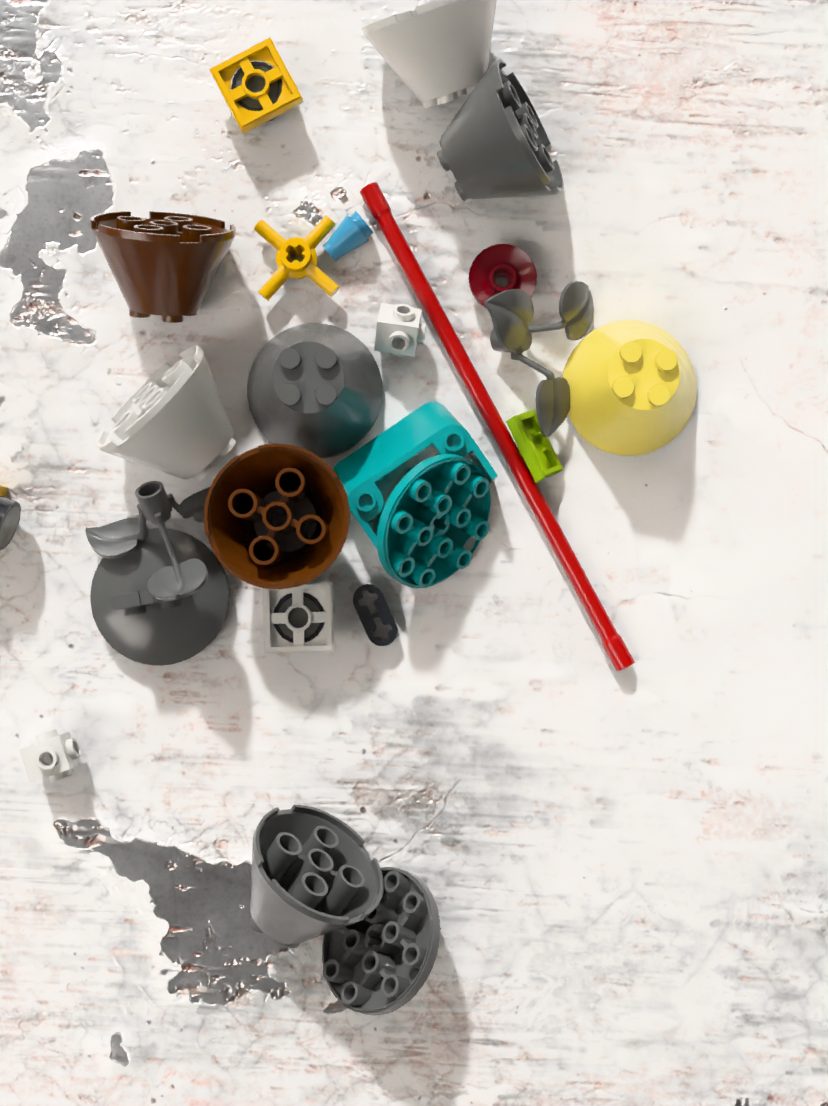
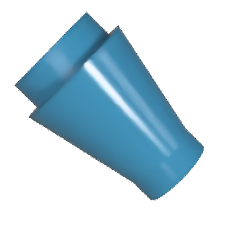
(348, 236)

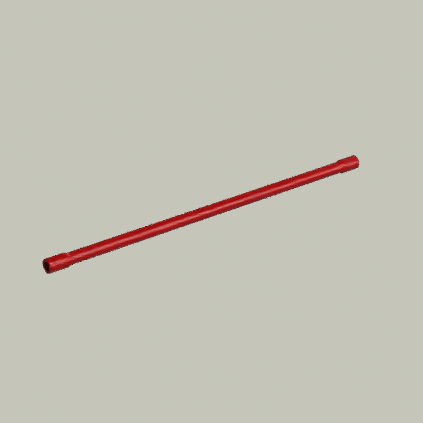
(611, 640)

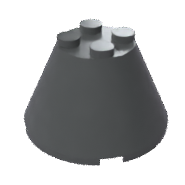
(499, 143)
(315, 389)
(309, 876)

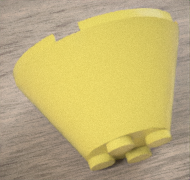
(630, 388)

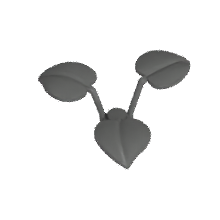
(511, 315)
(124, 535)

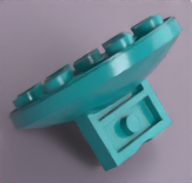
(431, 520)

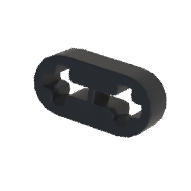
(367, 618)

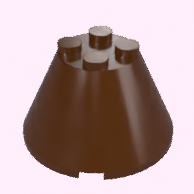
(162, 260)
(277, 516)

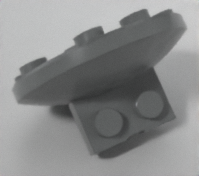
(152, 628)
(390, 953)

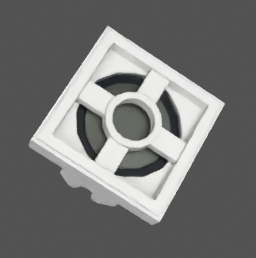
(299, 619)

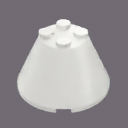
(437, 47)
(173, 420)

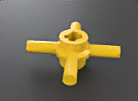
(296, 269)

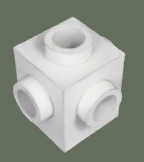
(399, 330)
(51, 756)

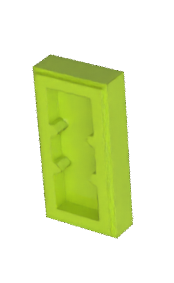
(533, 446)

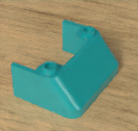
(394, 447)

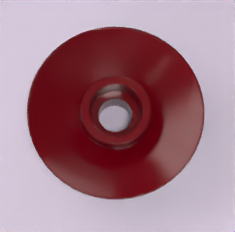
(501, 261)

